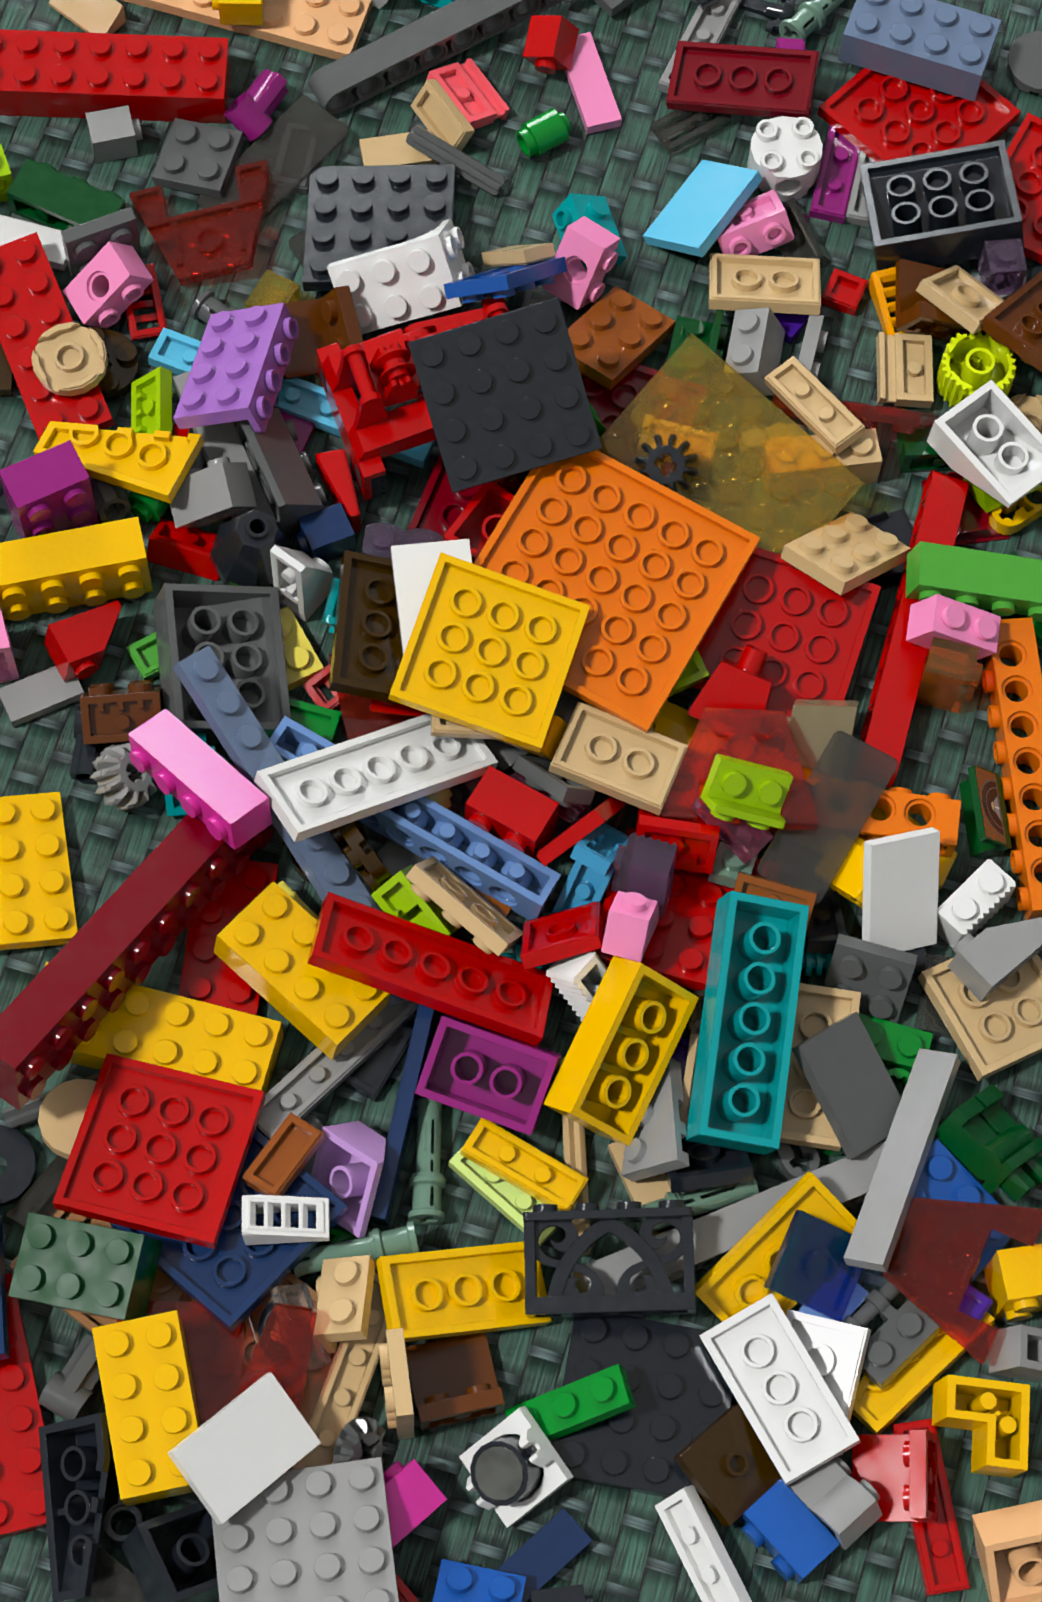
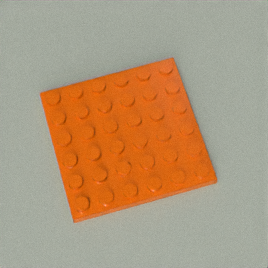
(639, 559)

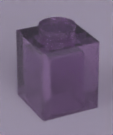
(1002, 266)

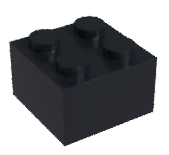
(175, 1556)

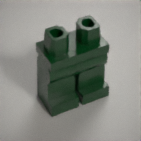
(993, 1145)

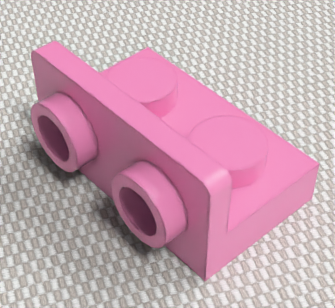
(757, 227)

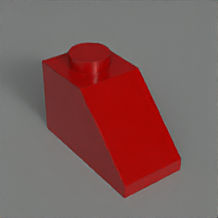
(82, 640)

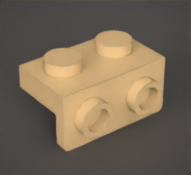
(344, 1300)

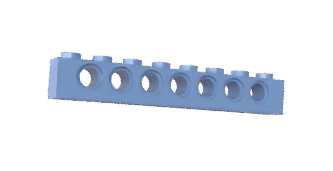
(438, 832)

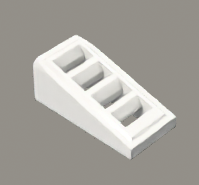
(285, 1205)

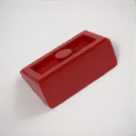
(182, 549)

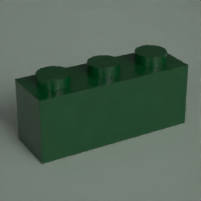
(58, 199)

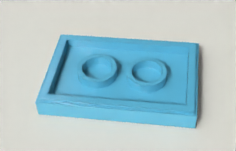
(702, 208)

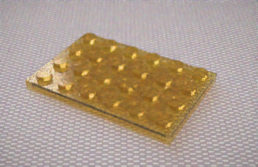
(750, 454)

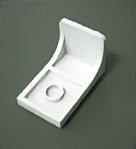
(404, 278)

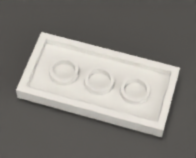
(779, 1389)

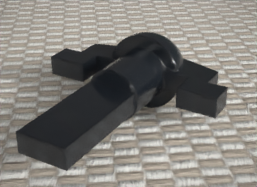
(772, 10)

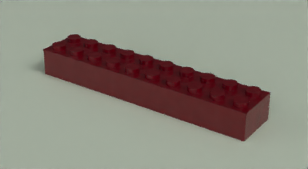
(113, 954)

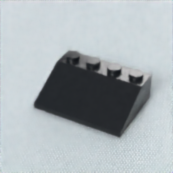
(940, 204)

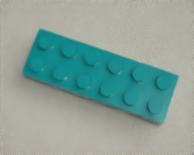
(747, 1023)

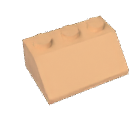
(1011, 1552)

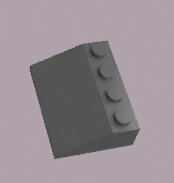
(244, 634)

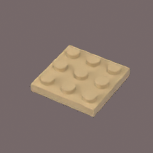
(997, 1029)

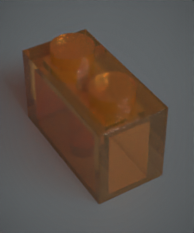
(949, 675)

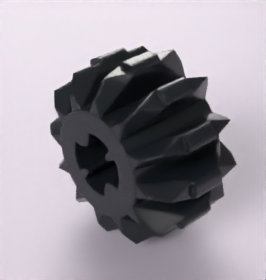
(677, 460)

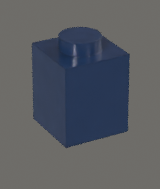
(325, 533)

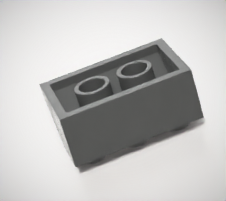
(282, 470)

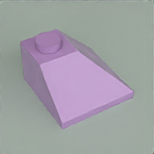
(351, 1168)

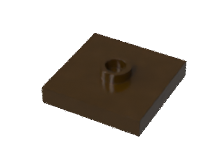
(728, 1466)

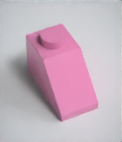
(630, 925)

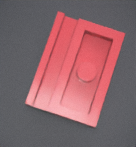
(471, 93)

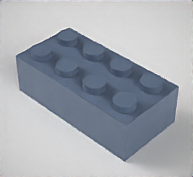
(921, 43)

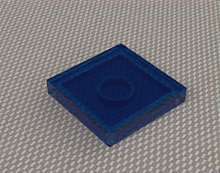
(813, 1267)

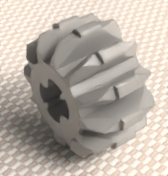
(120, 779)

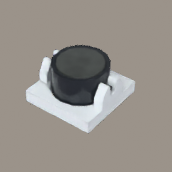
(513, 1466)

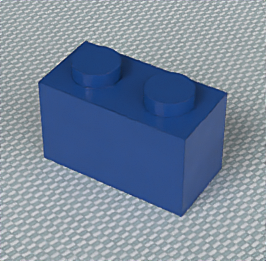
(788, 1532)

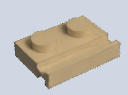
(904, 370)

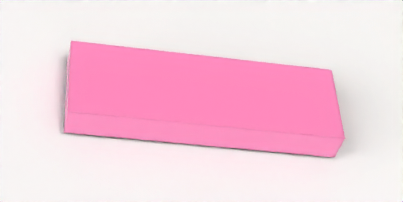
(592, 87)

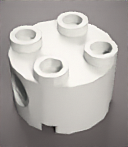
(786, 155)

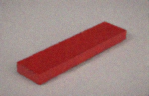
(938, 1543)

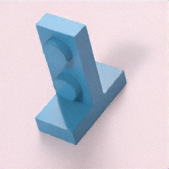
(592, 868)

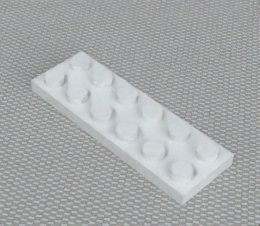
(369, 776)

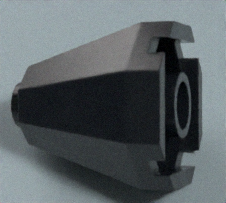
(244, 549)

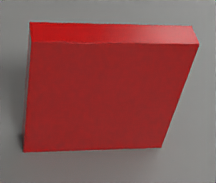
(579, 830)
(562, 935)

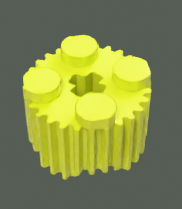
(972, 363)

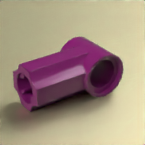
(253, 109)

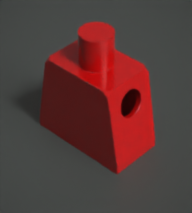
(736, 685)

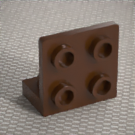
(914, 311)
(321, 324)
(114, 713)
(453, 1381)

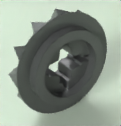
(357, 1432)

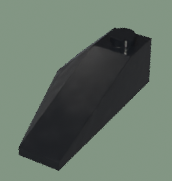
(74, 1484)

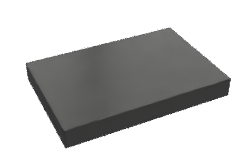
(850, 1083)

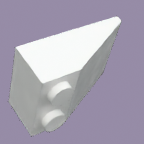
(990, 444)

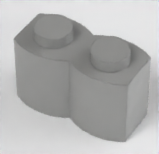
(839, 1500)

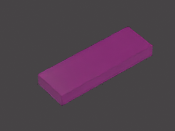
(834, 178)

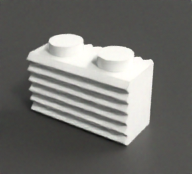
(974, 903)
(578, 979)

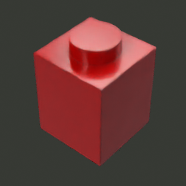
(550, 43)

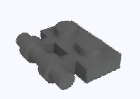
(897, 1340)

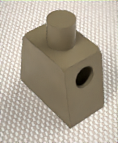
(816, 722)

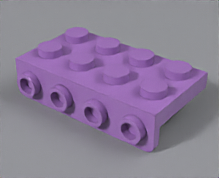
(238, 368)

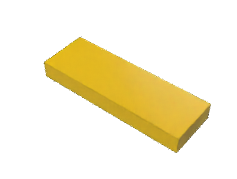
(523, 1165)

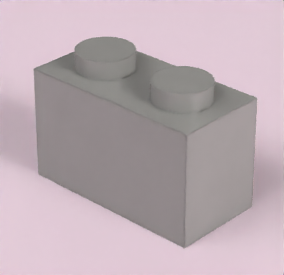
(755, 346)
(213, 494)

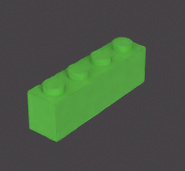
(976, 578)

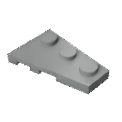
(660, 1134)

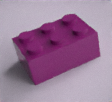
(49, 492)
(488, 1074)

